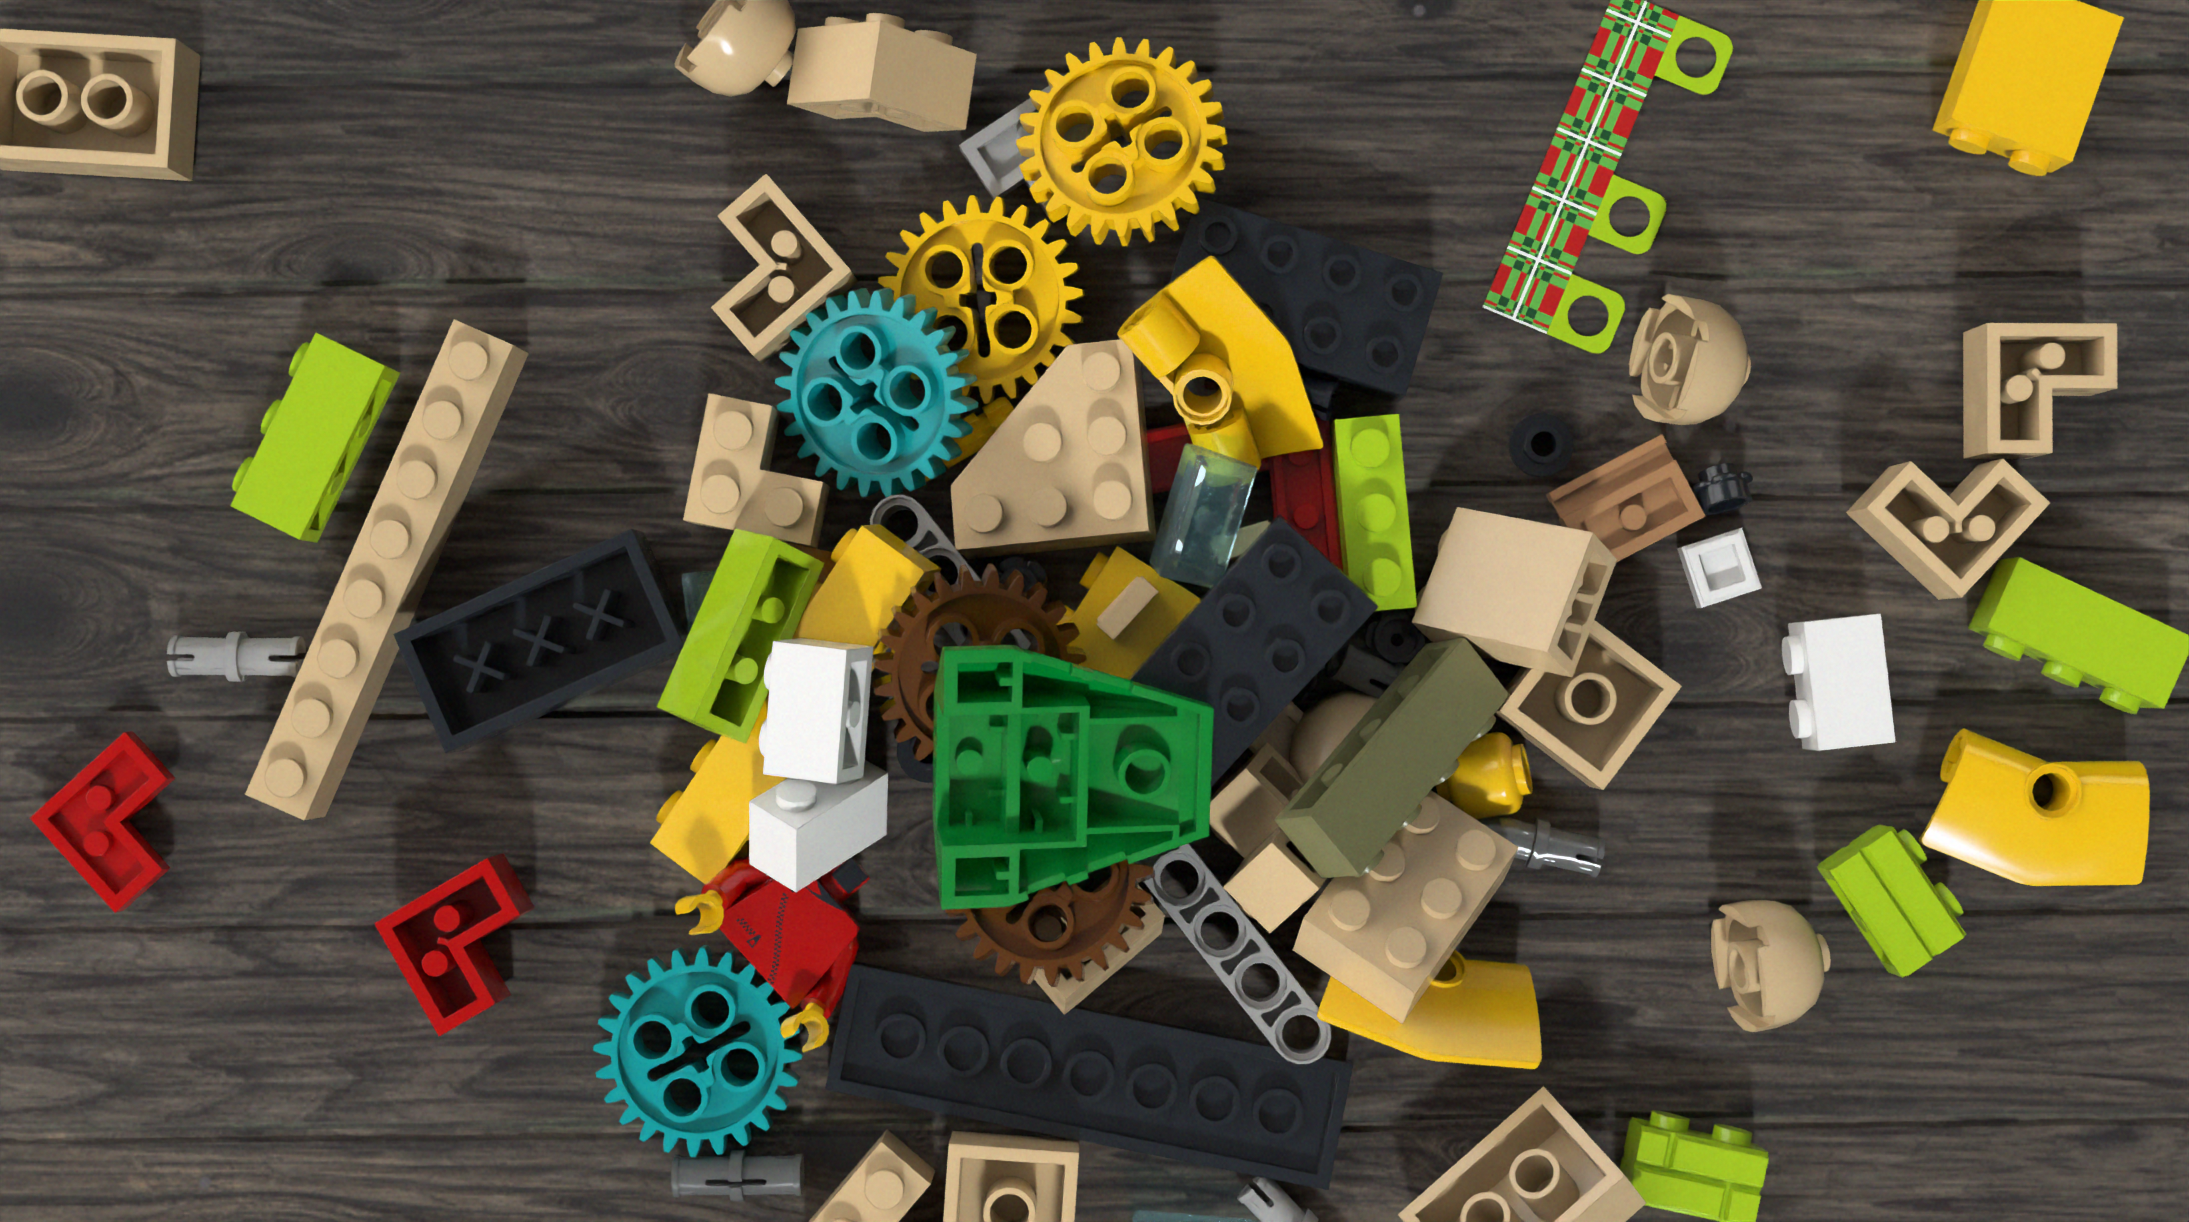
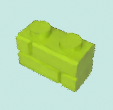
(1893, 898)
(1693, 1170)

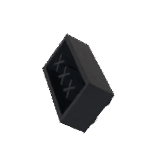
(1338, 304)
(1258, 637)
(543, 641)

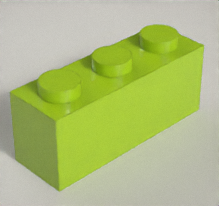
(313, 438)
(1374, 508)
(748, 606)
(2080, 636)

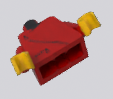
(792, 938)

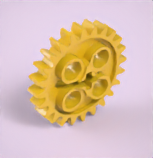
(1152, 185)
(1038, 294)

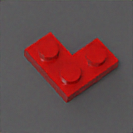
(93, 826)

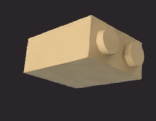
(1515, 589)

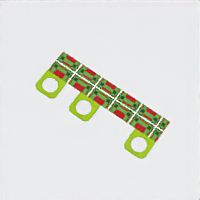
(1577, 175)

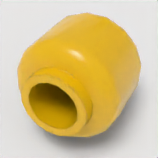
(1489, 777)

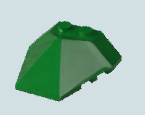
(1057, 773)

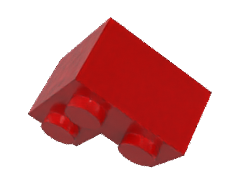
(441, 944)

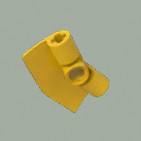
(1217, 331)
(2084, 836)
(1466, 1016)

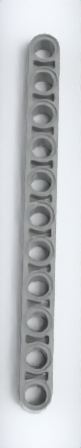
(1209, 895)

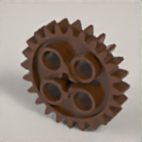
(988, 613)
(1092, 926)

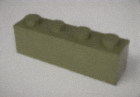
(1393, 759)

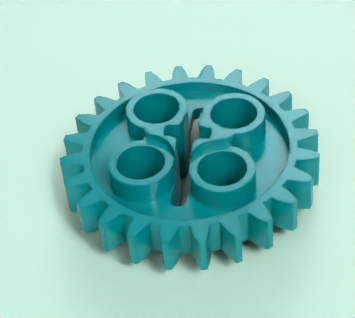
(902, 347)
(673, 1000)

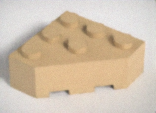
(1063, 463)

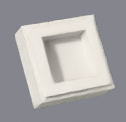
(1719, 568)

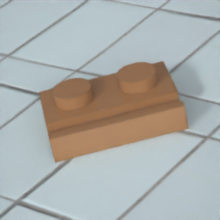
(1629, 499)

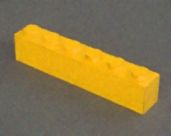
(710, 819)

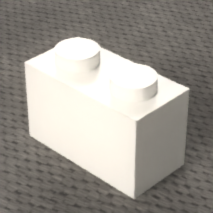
(1839, 682)
(816, 710)
(814, 826)

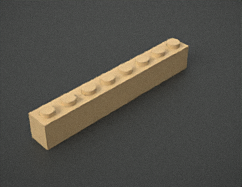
(387, 572)

